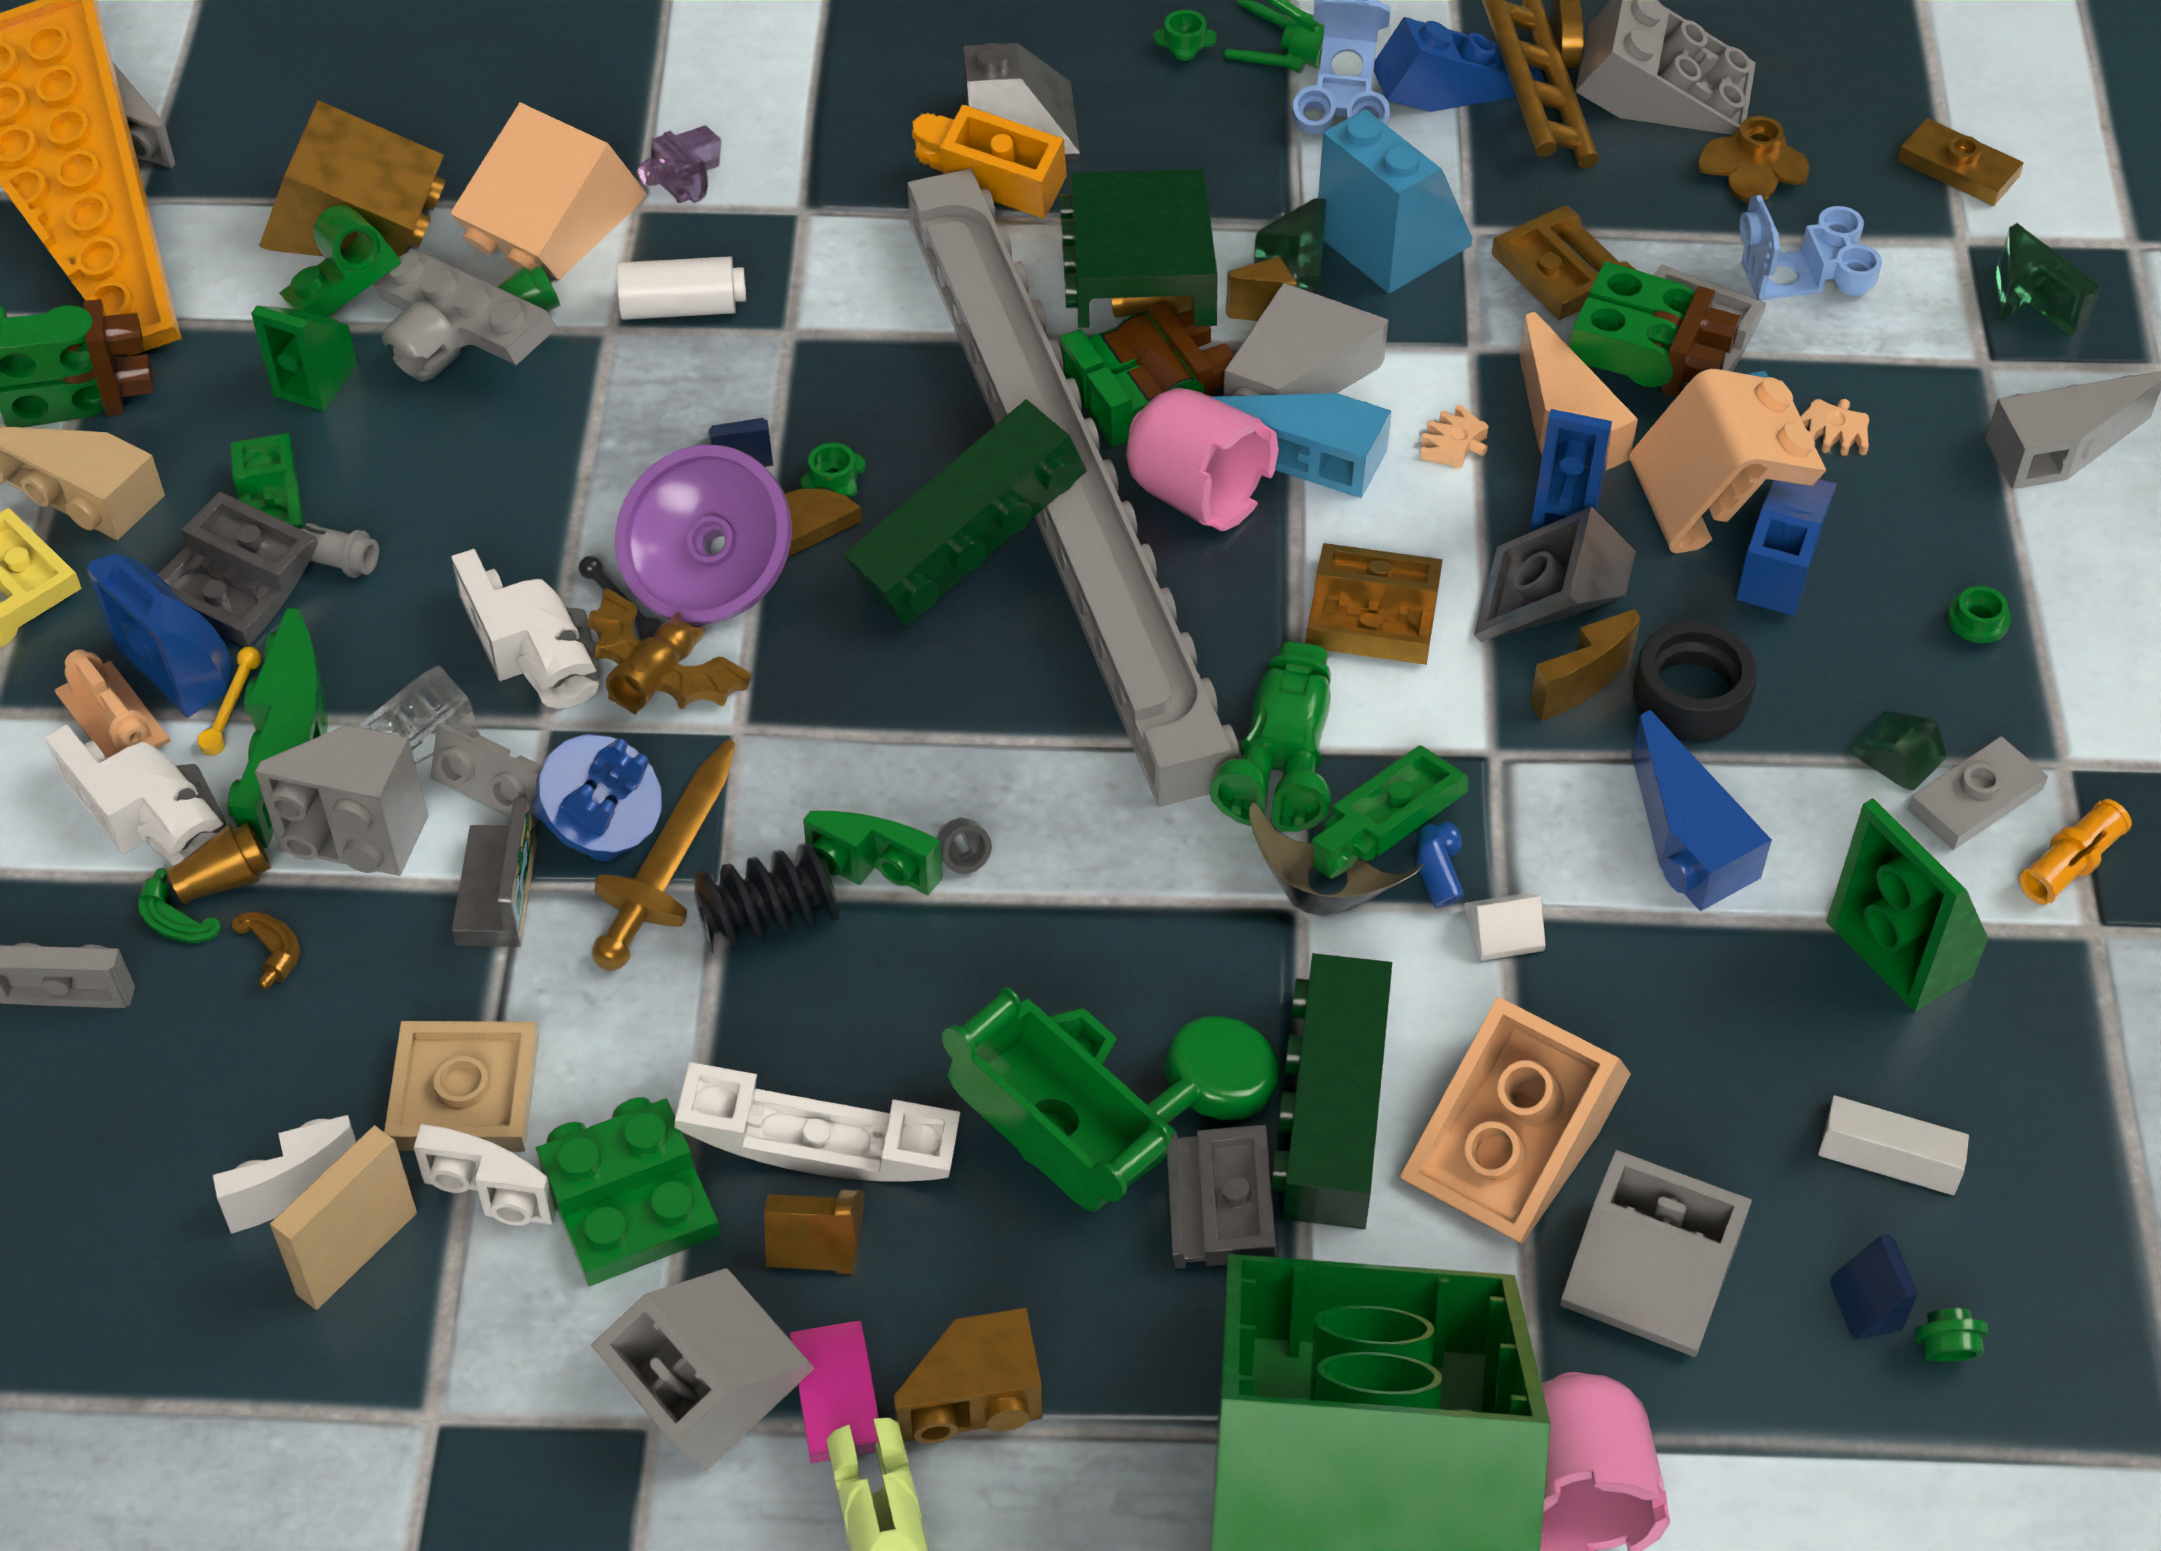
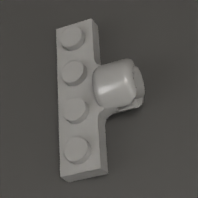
(451, 311)

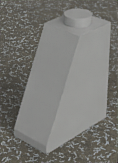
(1306, 347)

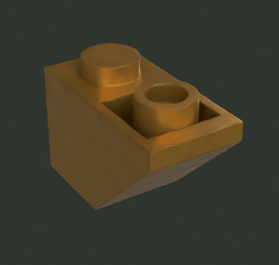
(973, 1379)

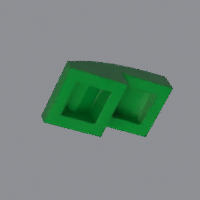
(268, 477)

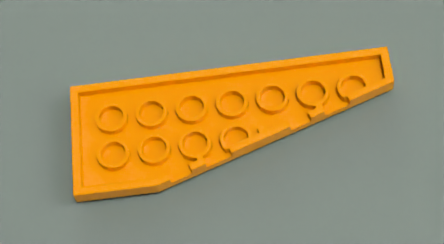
(75, 163)

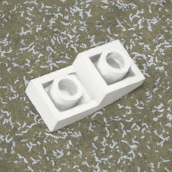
(505, 1182)
(264, 1189)

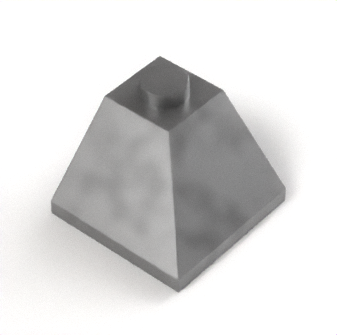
(1022, 89)
(1554, 575)

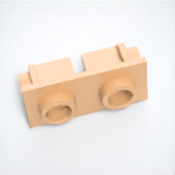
(106, 705)

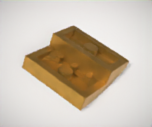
(1374, 603)

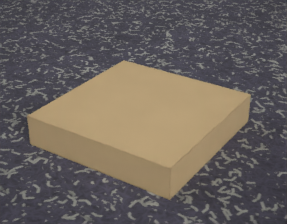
(464, 1080)
(344, 1217)

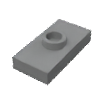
(1977, 792)

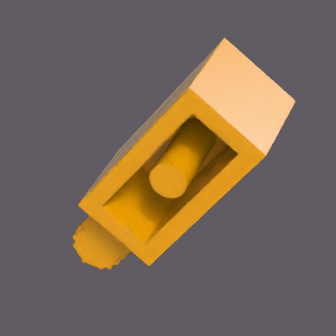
(1010, 159)

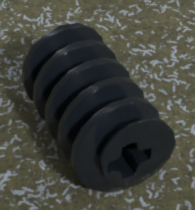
(764, 895)

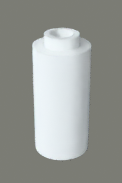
(679, 287)

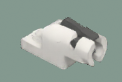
(529, 633)
(139, 795)

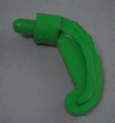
(167, 919)

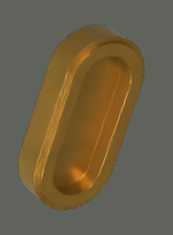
(1568, 30)

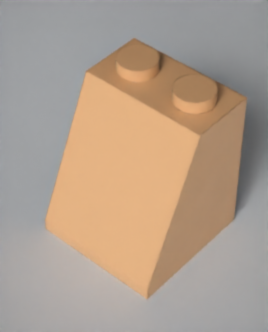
(545, 194)

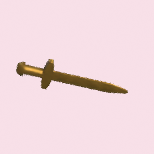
(644, 895)

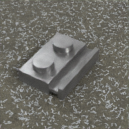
(1221, 1195)

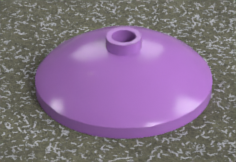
(676, 516)

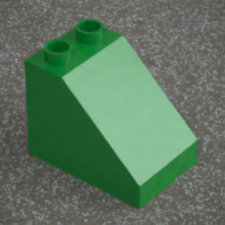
(1376, 1411)

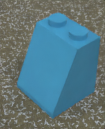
(1386, 203)

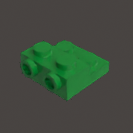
(626, 1189)

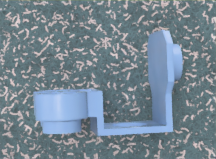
(1352, 28)
(1827, 252)

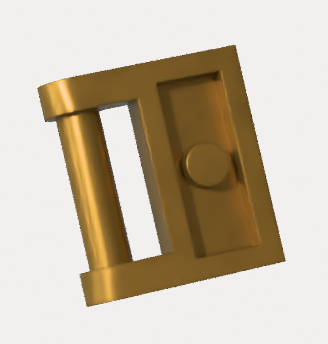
(1548, 266)

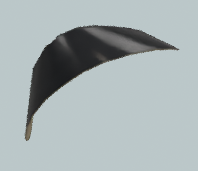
(1293, 859)

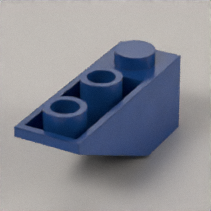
(1442, 68)
(1784, 545)

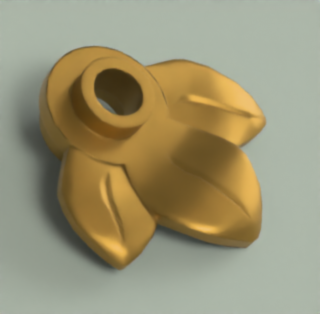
(1754, 159)

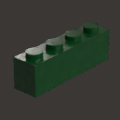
(966, 512)
(1337, 1091)

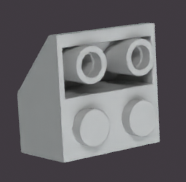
(346, 799)
(1655, 1253)
(703, 1362)

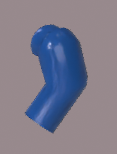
(1434, 850)

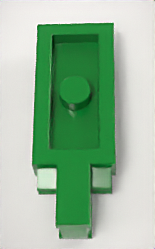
(1386, 810)

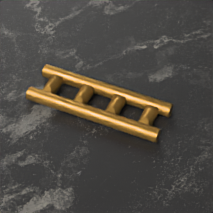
(1534, 94)

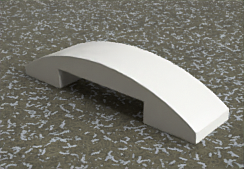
(814, 1134)

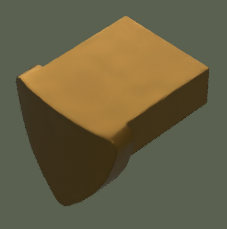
(813, 1231)

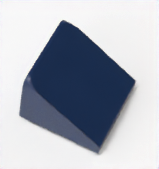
(1875, 1290)

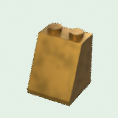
(358, 167)

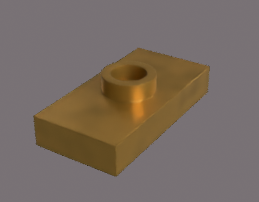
(1960, 161)

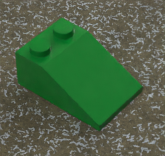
(1905, 912)

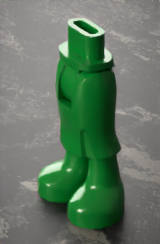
(1284, 737)

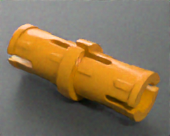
(2075, 851)

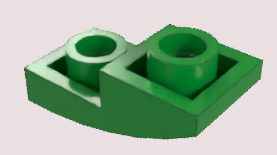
(860, 842)

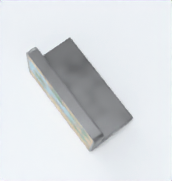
(496, 881)

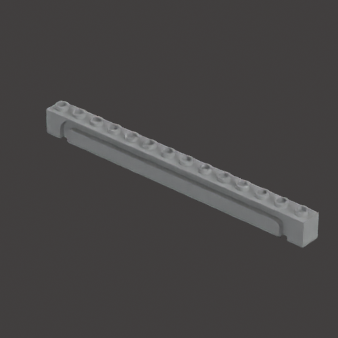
(1087, 528)

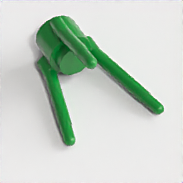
(1301, 37)

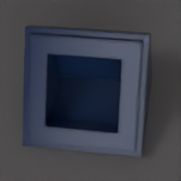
(746, 436)

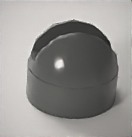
(975, 839)

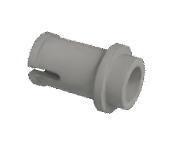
(350, 552)

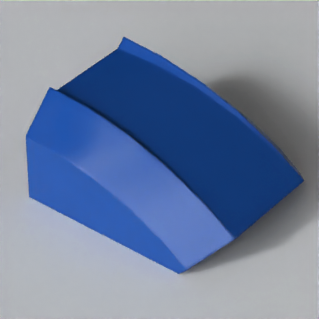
(161, 633)

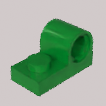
(345, 270)

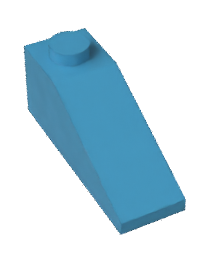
(1323, 436)

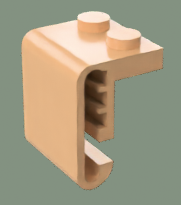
(1718, 449)

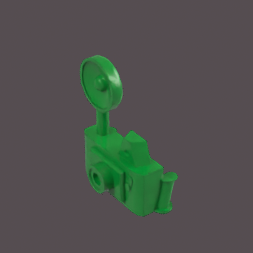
(1071, 1117)

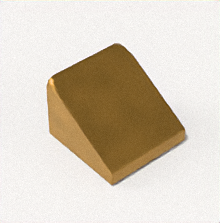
(1254, 287)

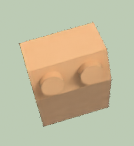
(1515, 1120)

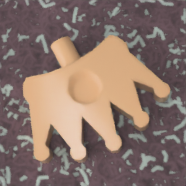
(1837, 424)
(1453, 438)

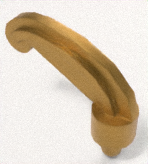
(277, 939)

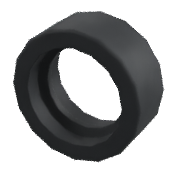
(1697, 645)

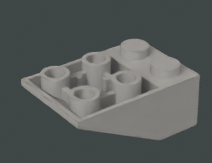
(1663, 69)

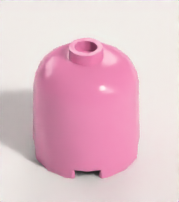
(1201, 456)
(1600, 1468)

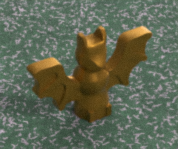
(653, 662)

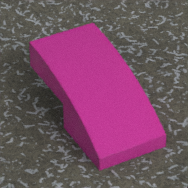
(838, 1388)

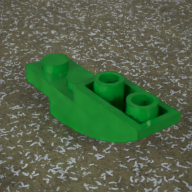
(286, 711)

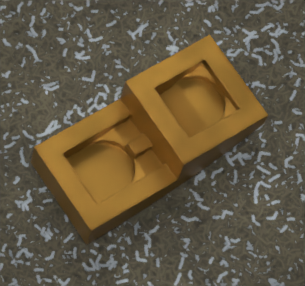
(1599, 658)

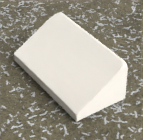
(1894, 1145)

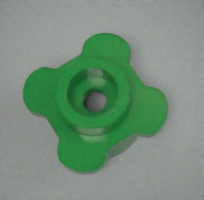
(1185, 34)
(833, 468)

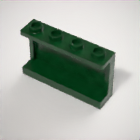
(1139, 239)

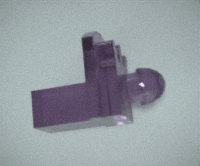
(682, 163)

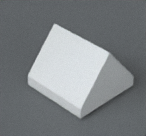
(1507, 925)

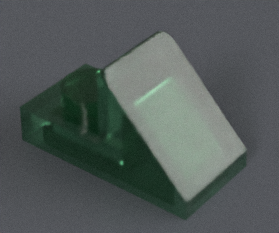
(1298, 242)
(2045, 280)

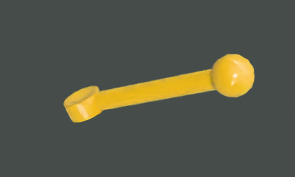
(211, 740)

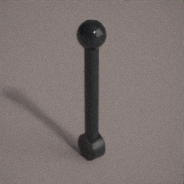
(591, 568)

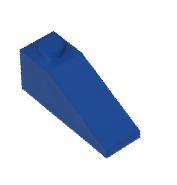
(1571, 466)
(1697, 828)

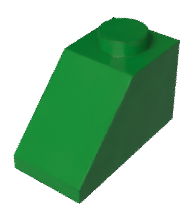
(304, 354)

